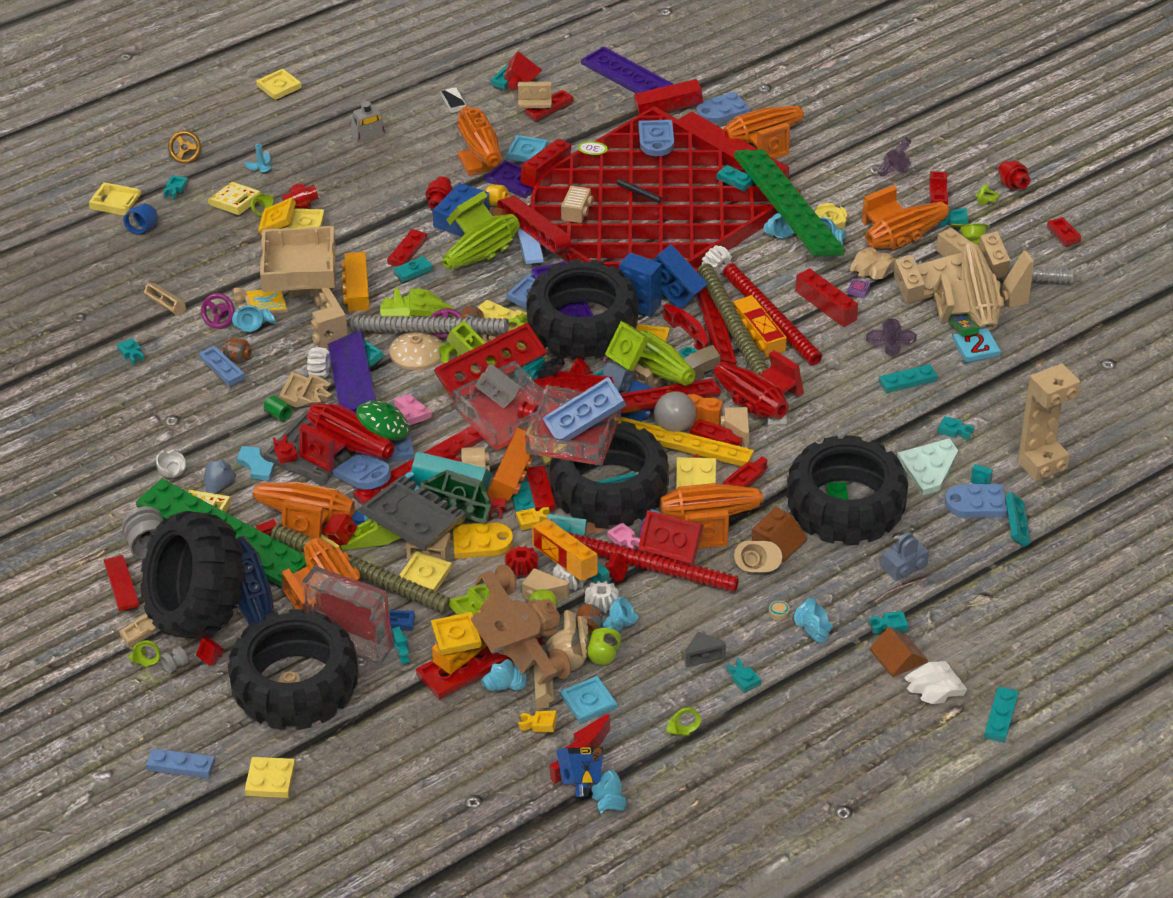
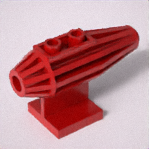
(762, 392)
(338, 429)

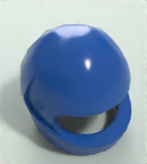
(144, 216)

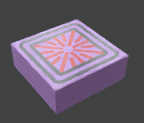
(858, 288)

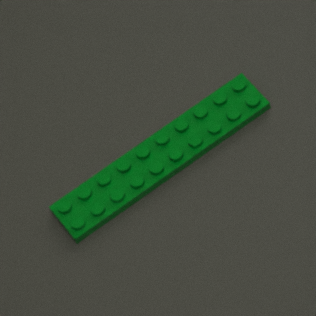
(789, 203)
(273, 554)

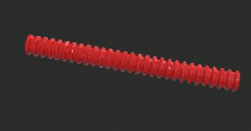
(793, 335)
(662, 564)

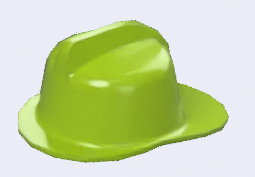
(972, 231)

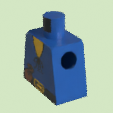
(580, 767)

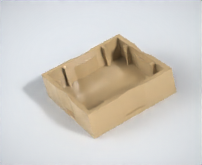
(298, 258)

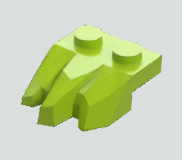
(425, 303)
(395, 307)
(472, 601)

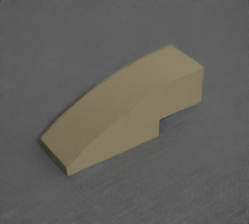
(701, 362)

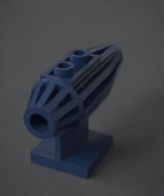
(256, 593)

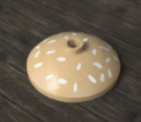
(415, 350)

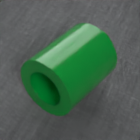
(278, 408)

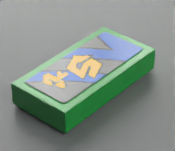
(963, 325)

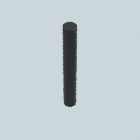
(638, 190)

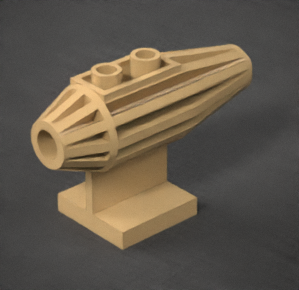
(973, 294)

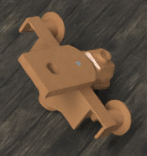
(514, 626)

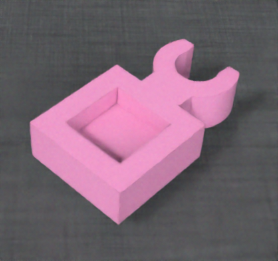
(623, 536)

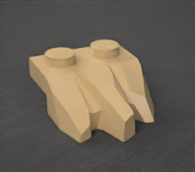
(872, 263)
(305, 391)

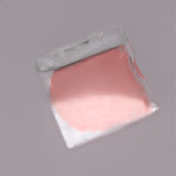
(490, 419)
(586, 447)
(355, 607)

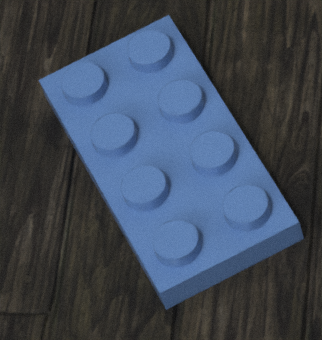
(584, 410)

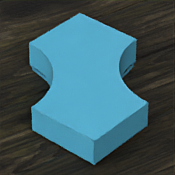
(251, 458)

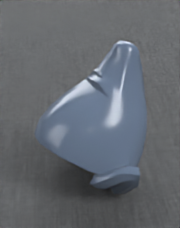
(218, 476)

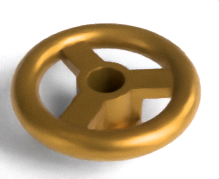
(178, 158)

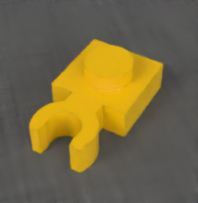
(529, 517)
(540, 722)

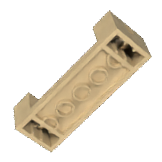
(919, 281)
(329, 321)
(1046, 392)

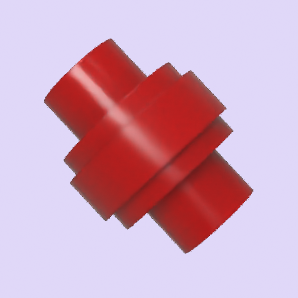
(1014, 175)
(437, 191)
(302, 195)

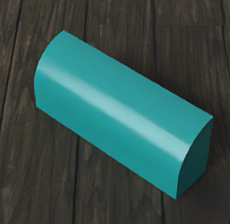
(428, 465)

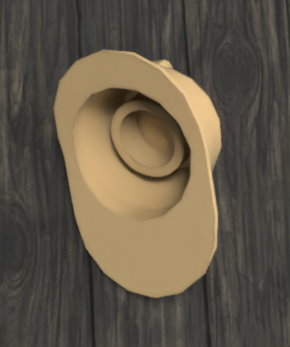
(758, 556)

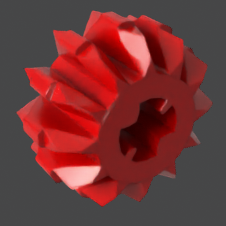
(521, 560)

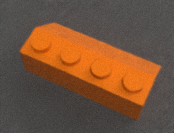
(511, 468)

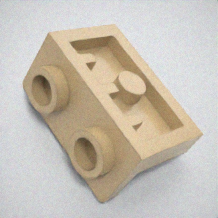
(534, 95)
(645, 376)

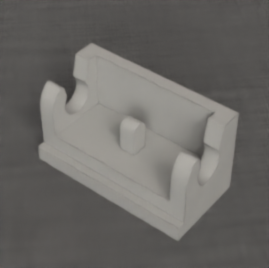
(497, 386)

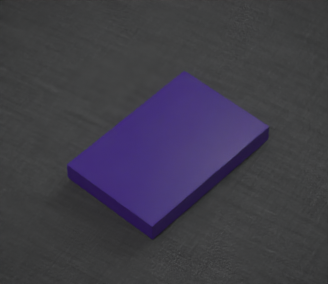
(509, 176)

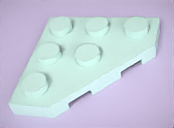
(929, 464)

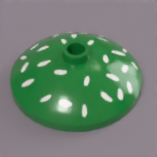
(383, 420)

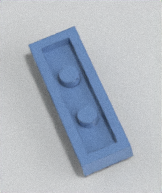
(222, 366)
(180, 763)

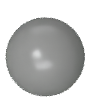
(675, 412)

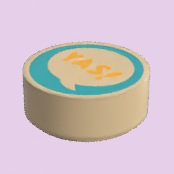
(779, 610)

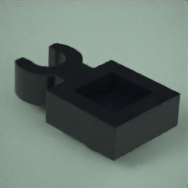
(550, 367)

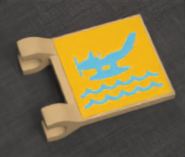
(271, 300)

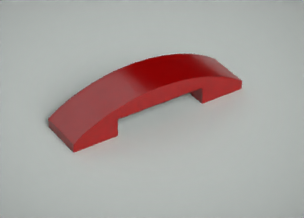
(938, 187)
(677, 317)

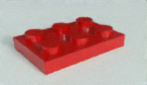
(670, 537)

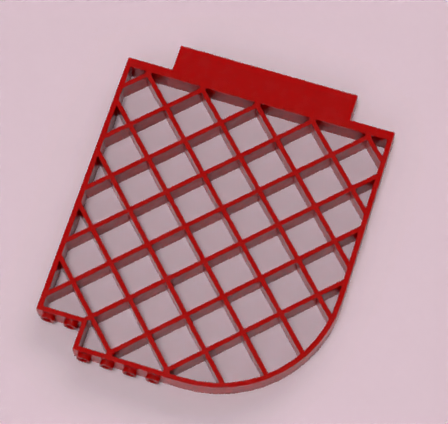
(690, 131)

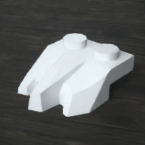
(935, 682)

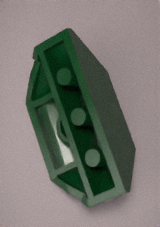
(461, 491)

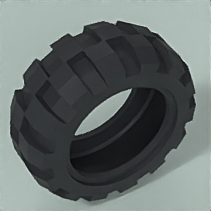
(580, 283)
(614, 502)
(843, 518)
(197, 548)
(294, 702)

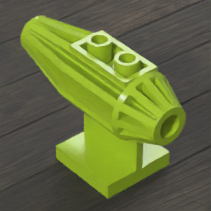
(483, 233)
(649, 351)

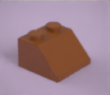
(781, 530)

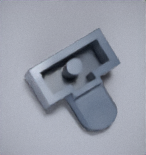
(621, 376)
(904, 557)

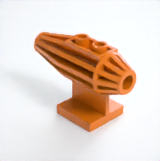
(766, 128)
(481, 139)
(895, 225)
(304, 505)
(710, 506)
(318, 554)

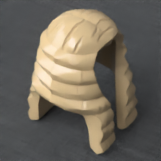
(563, 639)

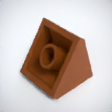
(897, 652)

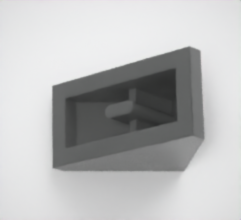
(704, 650)

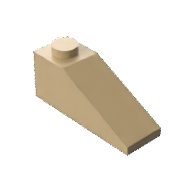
(1018, 282)

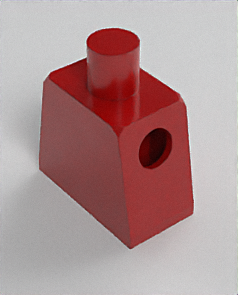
(520, 70)

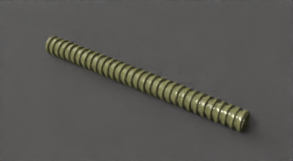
(732, 319)
(372, 573)

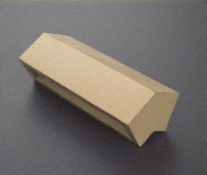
(179, 305)
(543, 693)

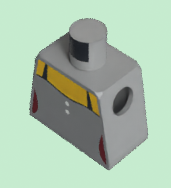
(367, 122)

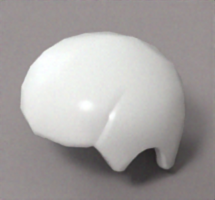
(170, 464)

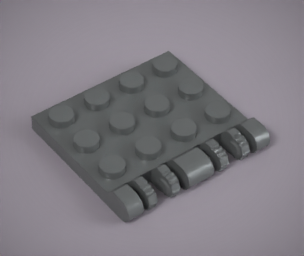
(301, 465)
(412, 514)

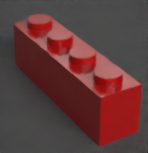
(670, 97)
(542, 161)
(826, 297)

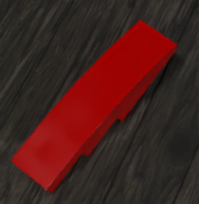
(121, 583)
(589, 736)

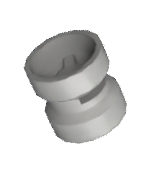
(174, 659)

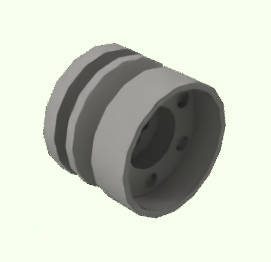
(139, 527)

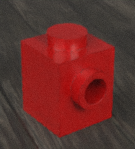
(340, 528)

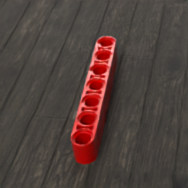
(536, 225)

